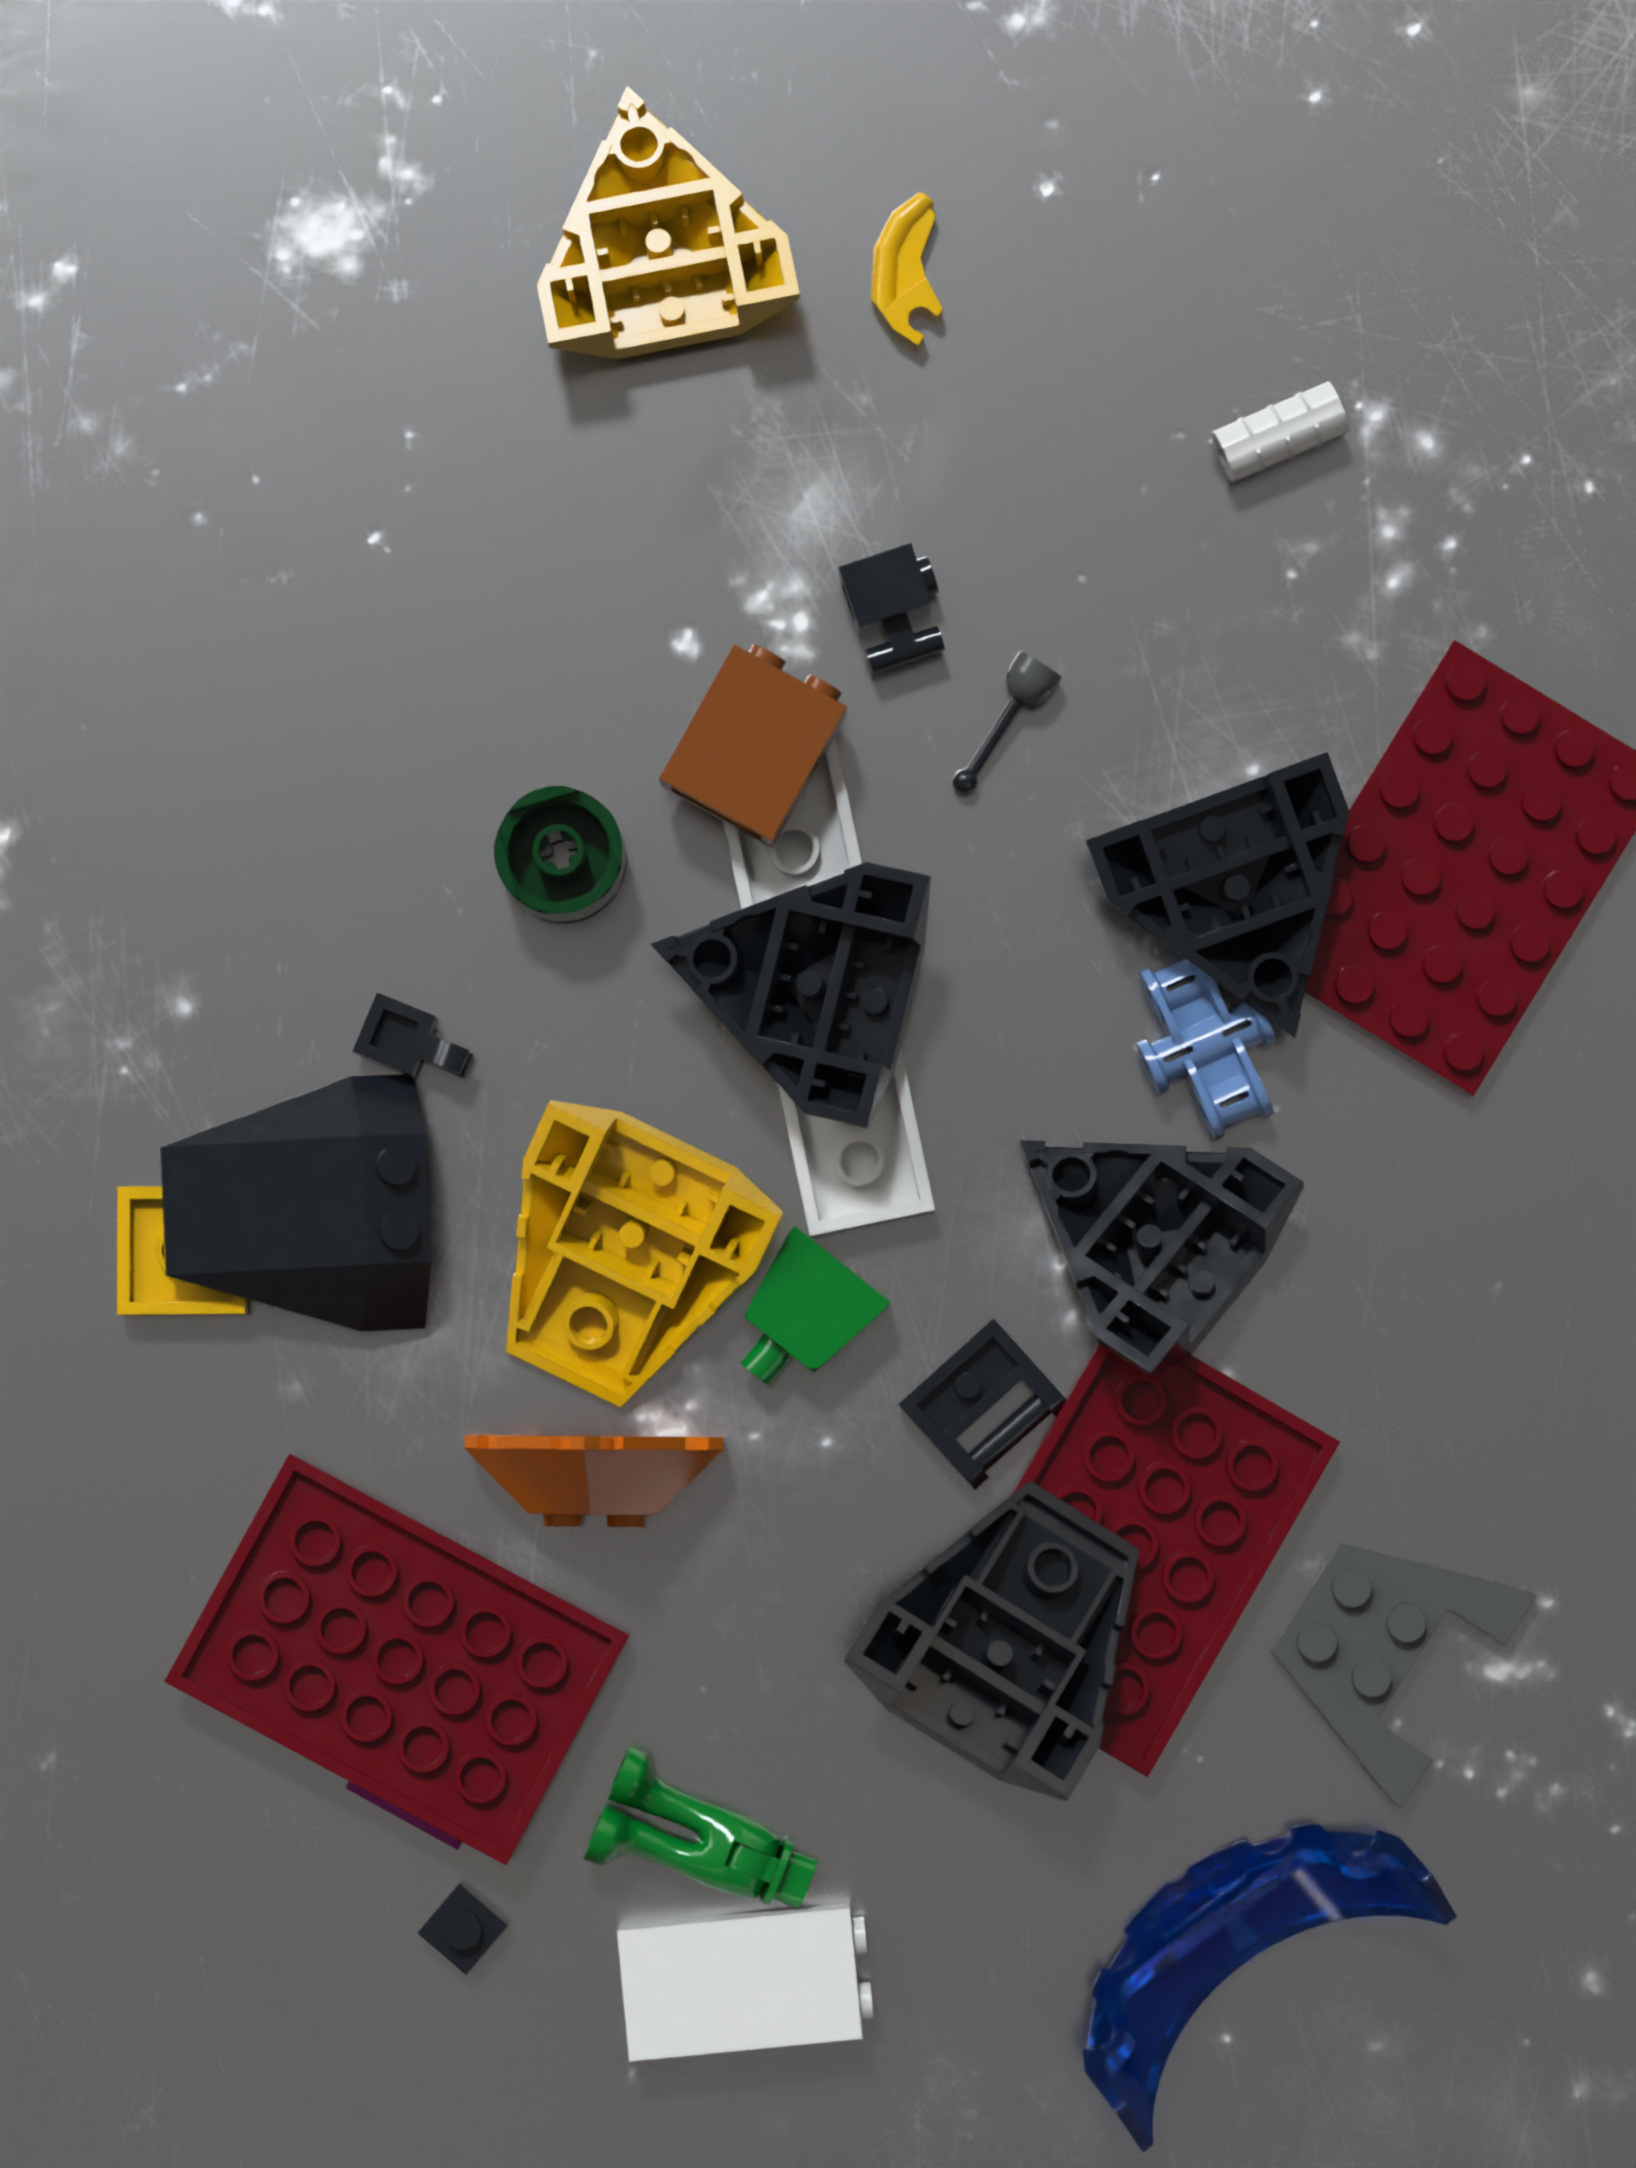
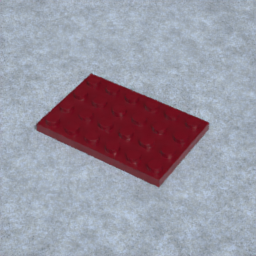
(1469, 866)
(1207, 1494)
(397, 1659)

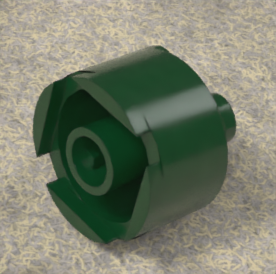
(527, 837)

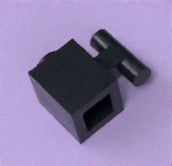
(885, 595)

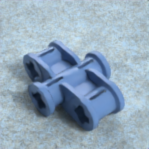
(1216, 1064)

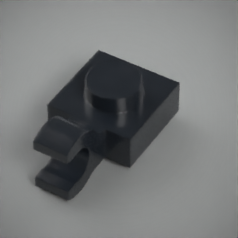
(403, 1037)

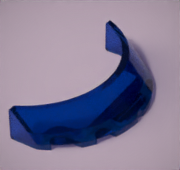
(1218, 1921)

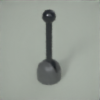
(1028, 683)

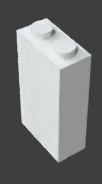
(743, 1981)

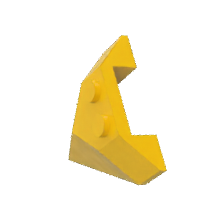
(660, 250)

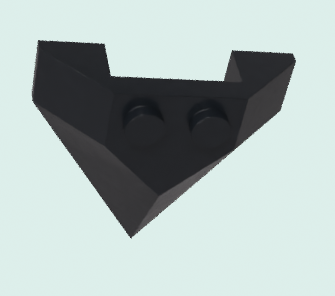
(1237, 881)
(817, 983)
(1160, 1237)

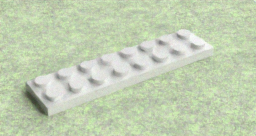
(842, 1170)

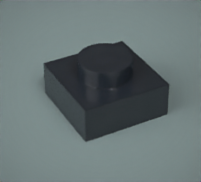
(463, 1928)

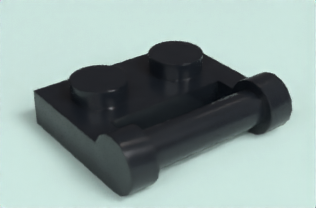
(968, 1388)

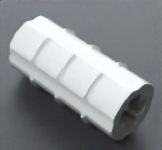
(1280, 431)

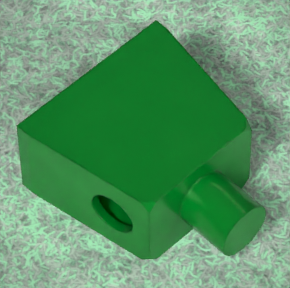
(806, 1309)

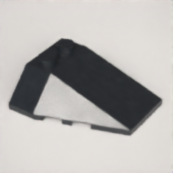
(309, 1205)
(1008, 1642)

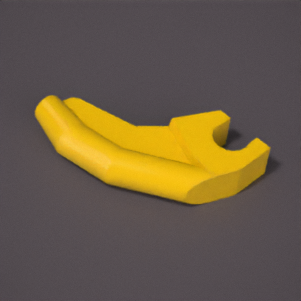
(897, 270)

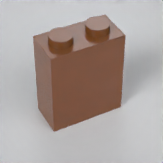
(754, 743)

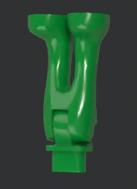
(732, 1849)

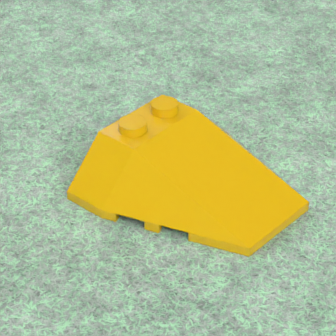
(624, 1247)

